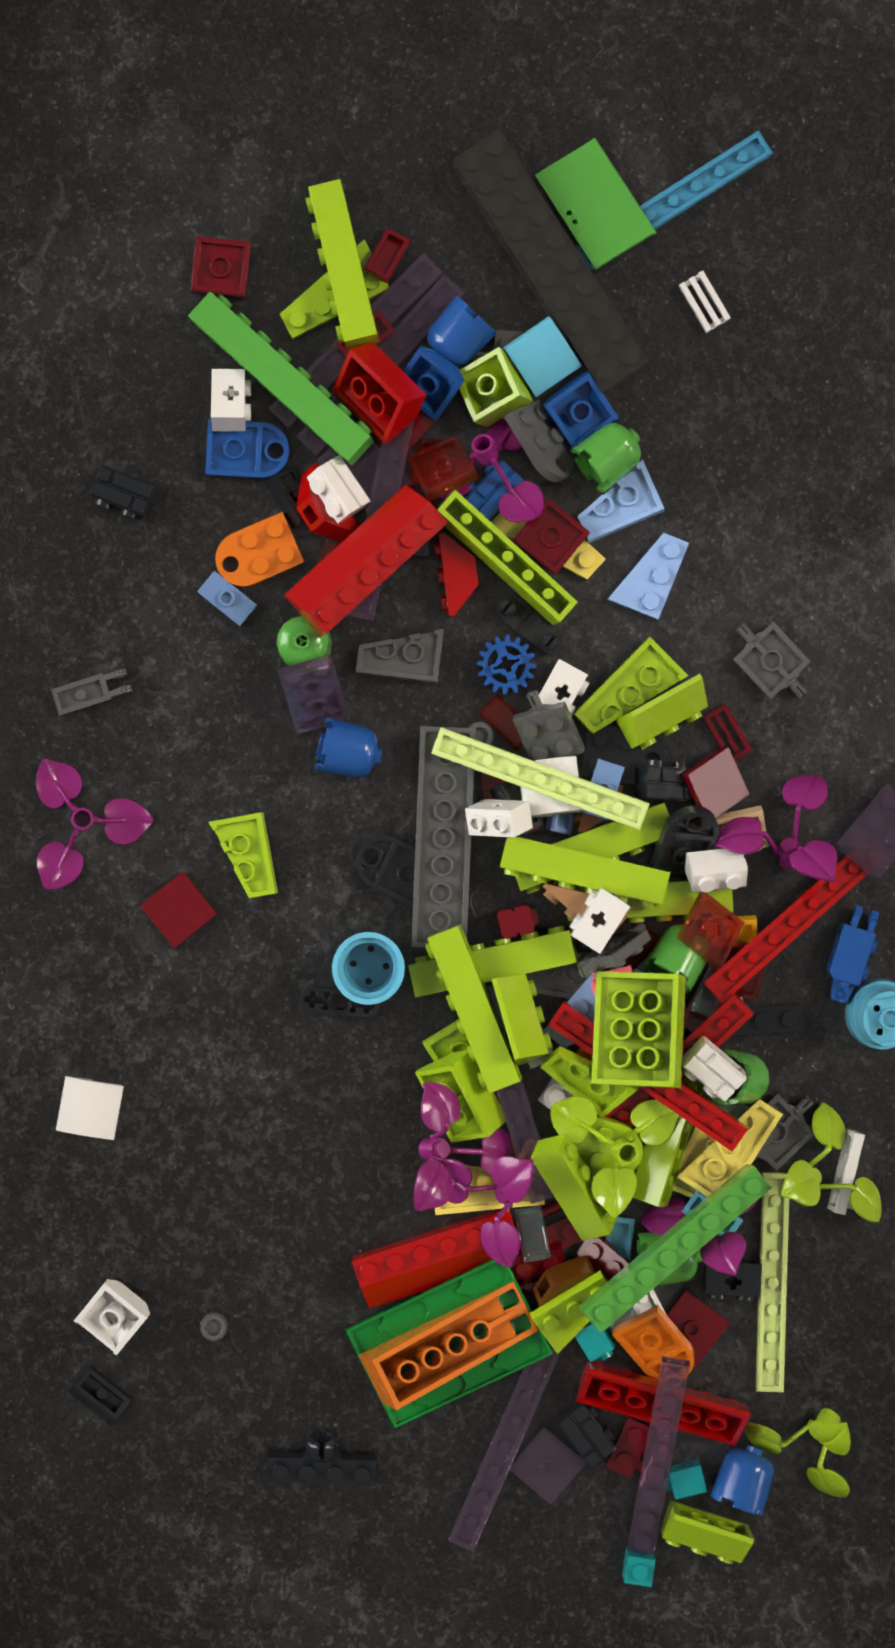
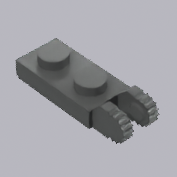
(87, 692)

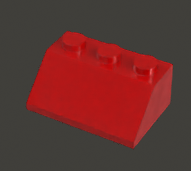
(378, 391)

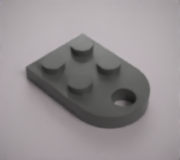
(541, 441)

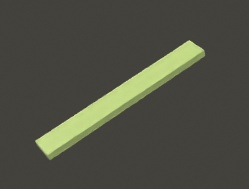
(540, 778)
(773, 1291)

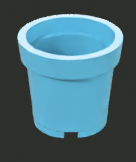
(369, 965)
(864, 1021)

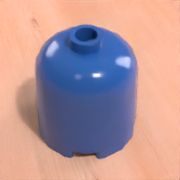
(458, 334)
(347, 749)
(744, 1480)

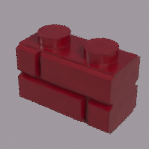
(517, 920)

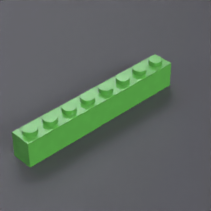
(280, 378)
(674, 1247)

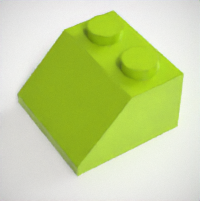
(493, 388)

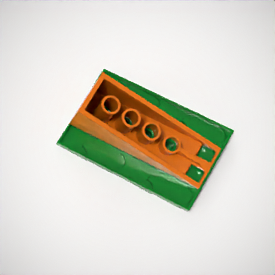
(448, 1341)

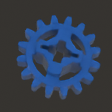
(501, 652)

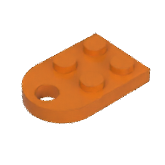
(261, 552)
(651, 1337)

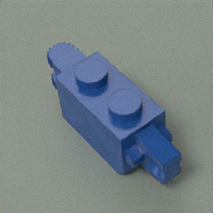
(851, 954)

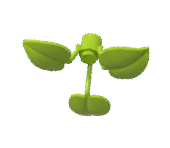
(804, 1181)
(615, 1186)
(827, 1431)

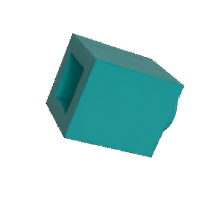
(595, 1344)
(686, 1479)
(638, 1568)

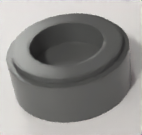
(483, 732)
(213, 1326)

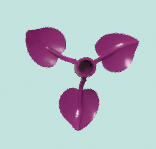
(524, 501)
(123, 820)
(814, 860)
(438, 1110)
(511, 1186)
(720, 1253)

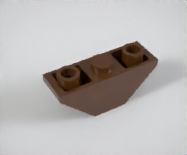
(561, 1278)

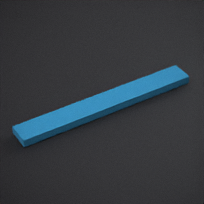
(703, 182)

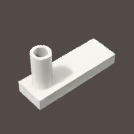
(846, 1171)

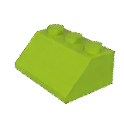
(664, 713)
(522, 1018)
(480, 1110)
(706, 1533)

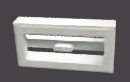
(714, 297)

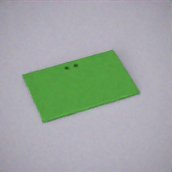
(603, 210)

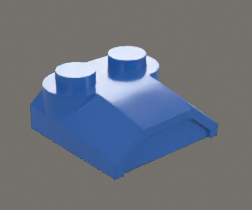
(436, 378)
(579, 409)

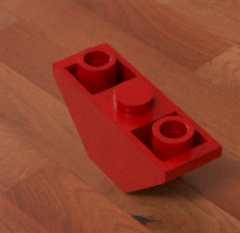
(315, 515)
(457, 574)

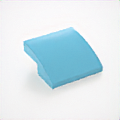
(542, 356)

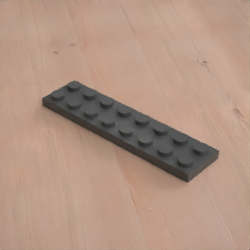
(441, 841)

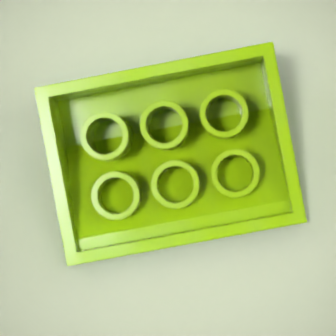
(638, 1029)

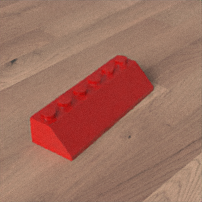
(365, 559)
(422, 1260)
(634, 1397)

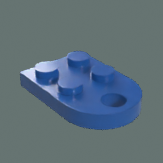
(245, 452)

